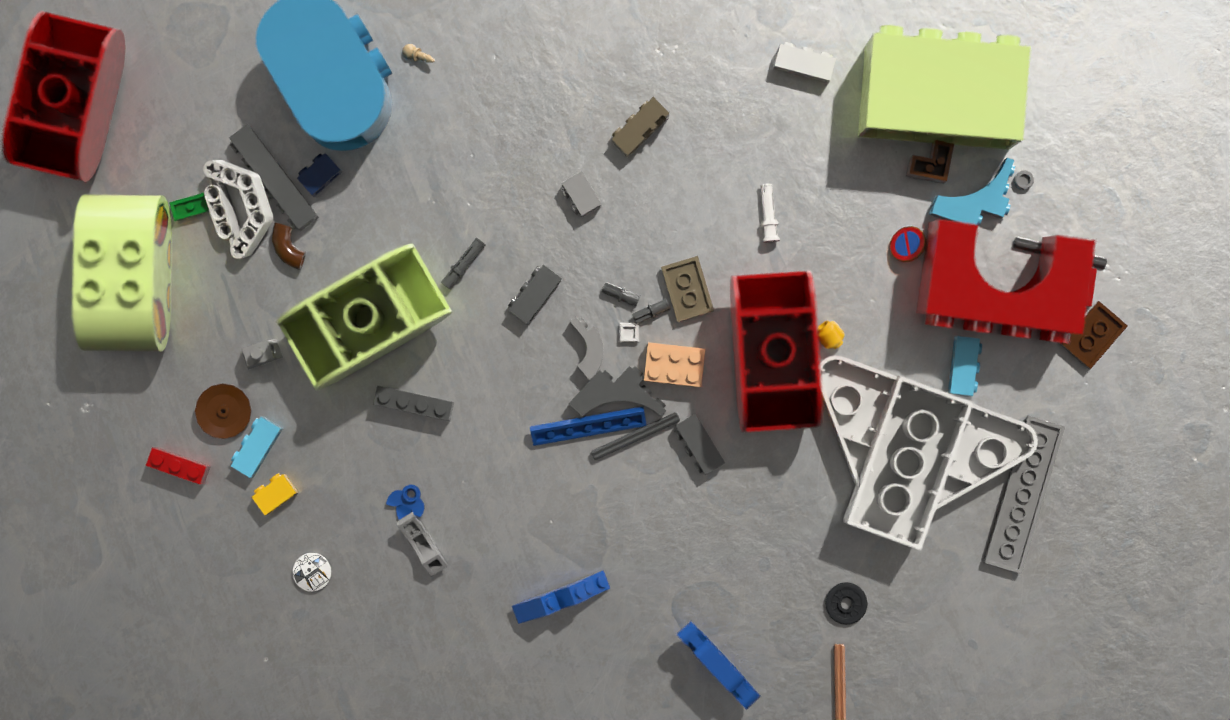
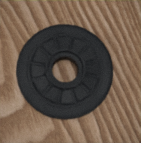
(834, 600)

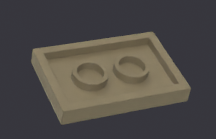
(687, 288)

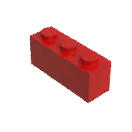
(178, 465)

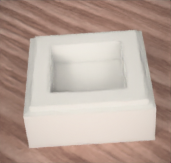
(629, 332)

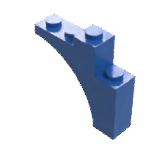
(561, 598)

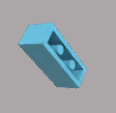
(964, 366)
(256, 446)

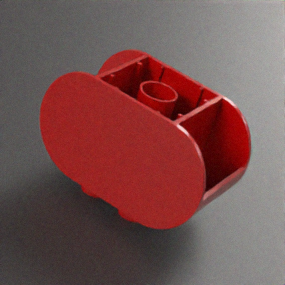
(63, 96)
(776, 351)

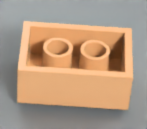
(674, 364)

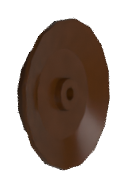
(223, 411)

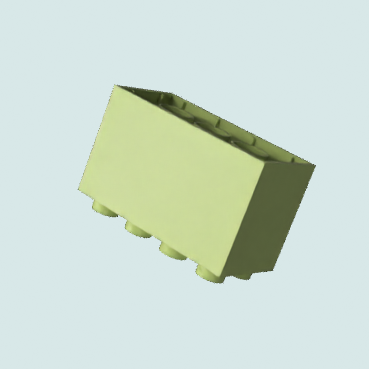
(944, 88)

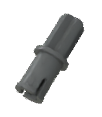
(620, 294)
(651, 311)

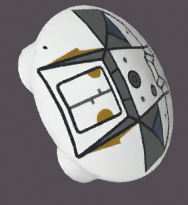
(312, 572)

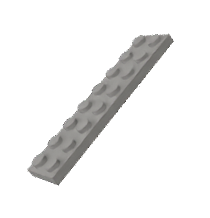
(1024, 499)

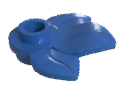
(404, 503)

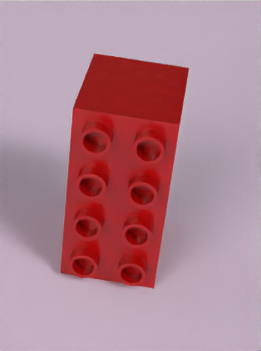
(1049, 302)

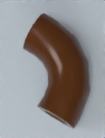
(284, 248)

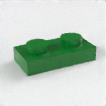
(189, 207)

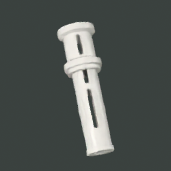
(769, 223)

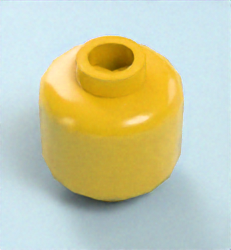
(830, 334)

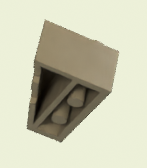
(640, 126)

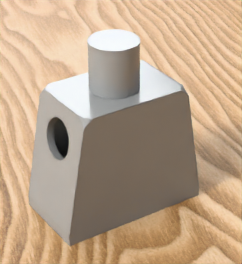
(261, 353)

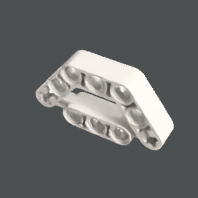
(236, 236)

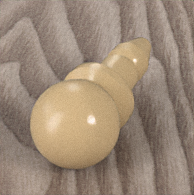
(411, 52)

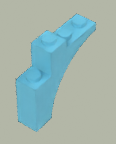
(987, 200)

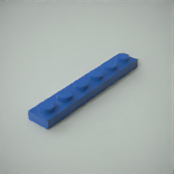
(588, 426)

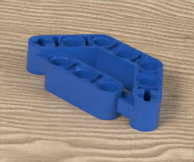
(718, 664)

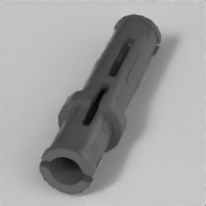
(465, 260)

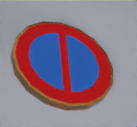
(908, 244)

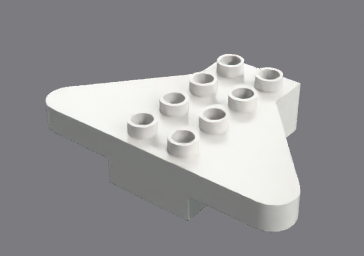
(912, 447)

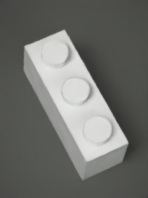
(804, 62)

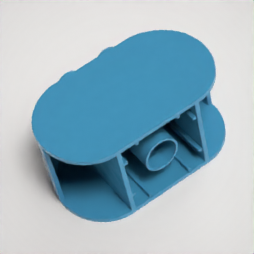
(326, 71)

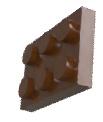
(1099, 333)

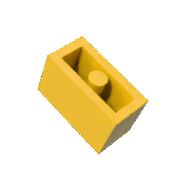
(274, 494)

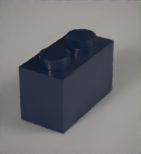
(319, 174)

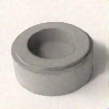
(1023, 180)

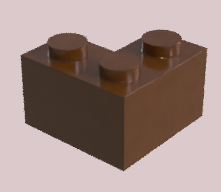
(936, 166)

